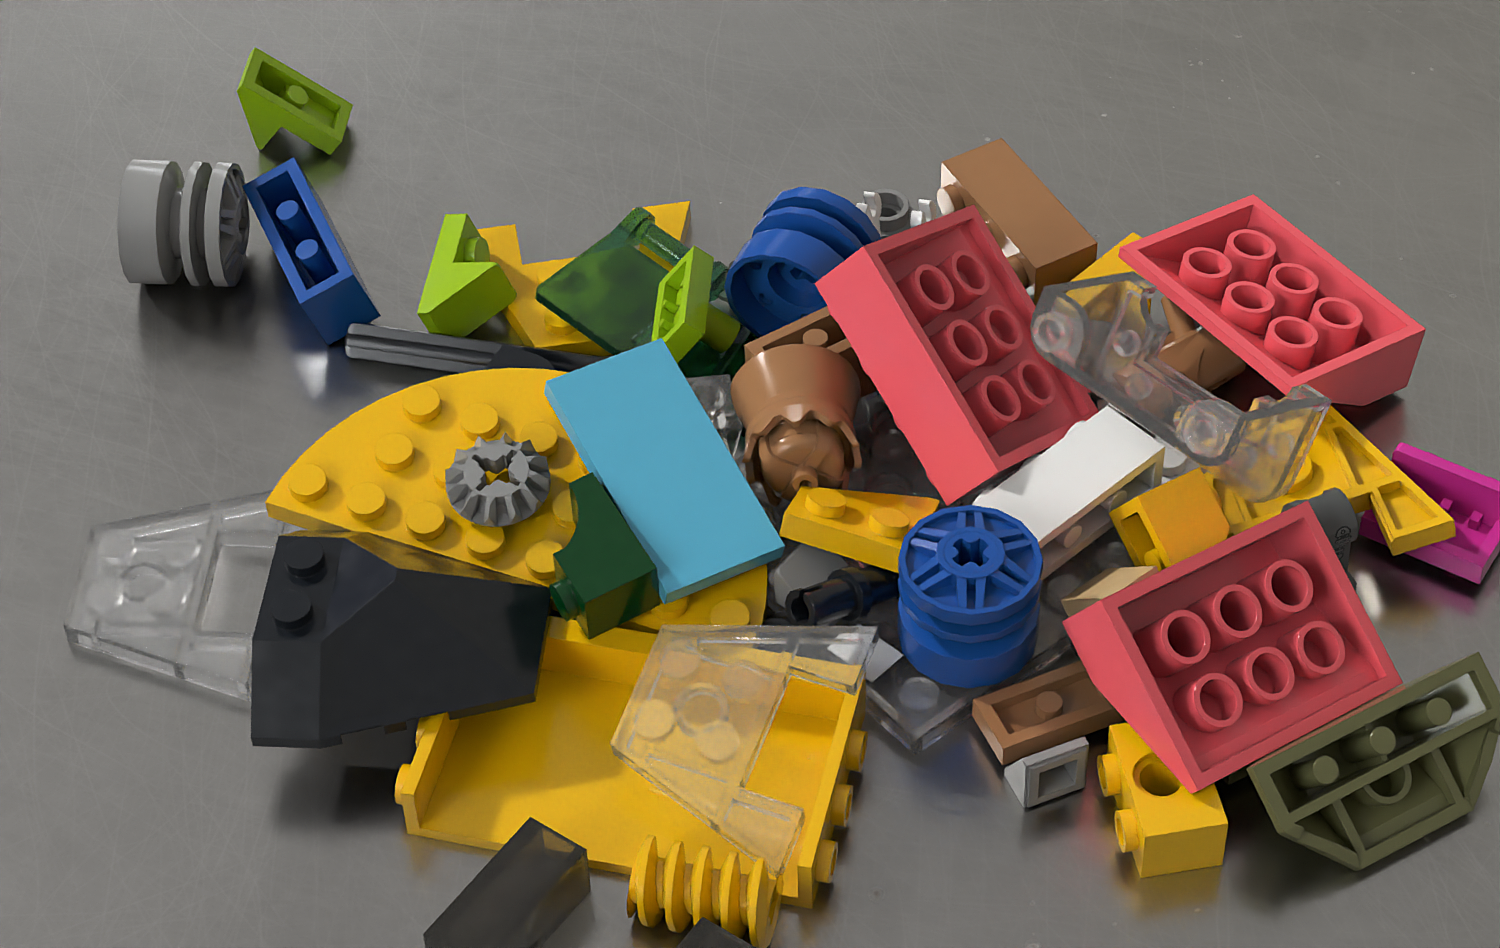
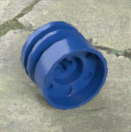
(791, 248)
(969, 596)

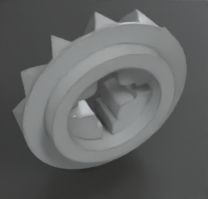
(500, 502)

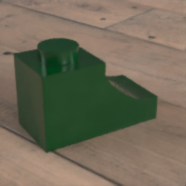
(604, 569)

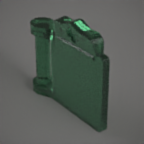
(614, 286)

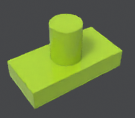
(684, 308)

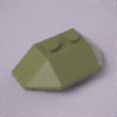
(1386, 767)

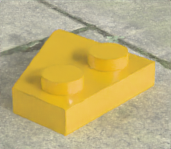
(855, 522)

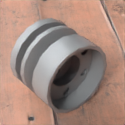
(182, 223)

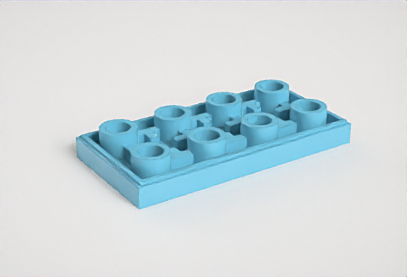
(664, 468)

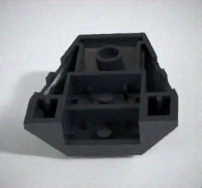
(385, 635)

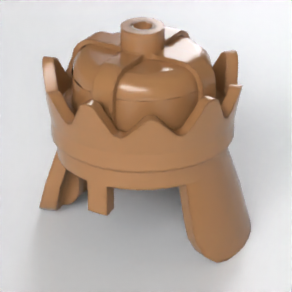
(798, 419)

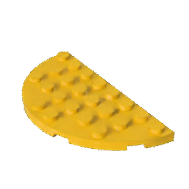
(387, 478)

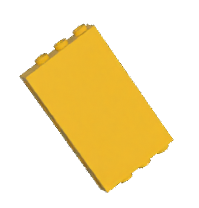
(555, 763)

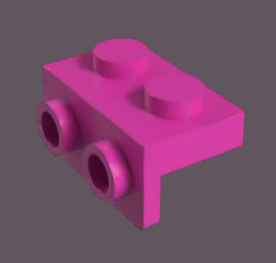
(1466, 497)

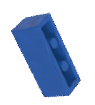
(310, 250)

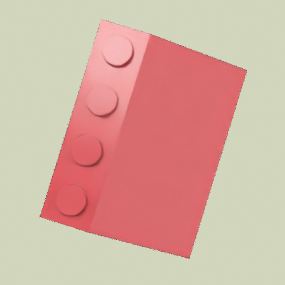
(1281, 302)
(953, 350)
(1235, 648)

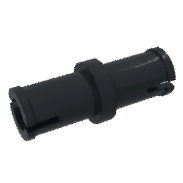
(844, 595)

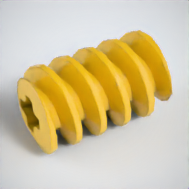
(699, 891)

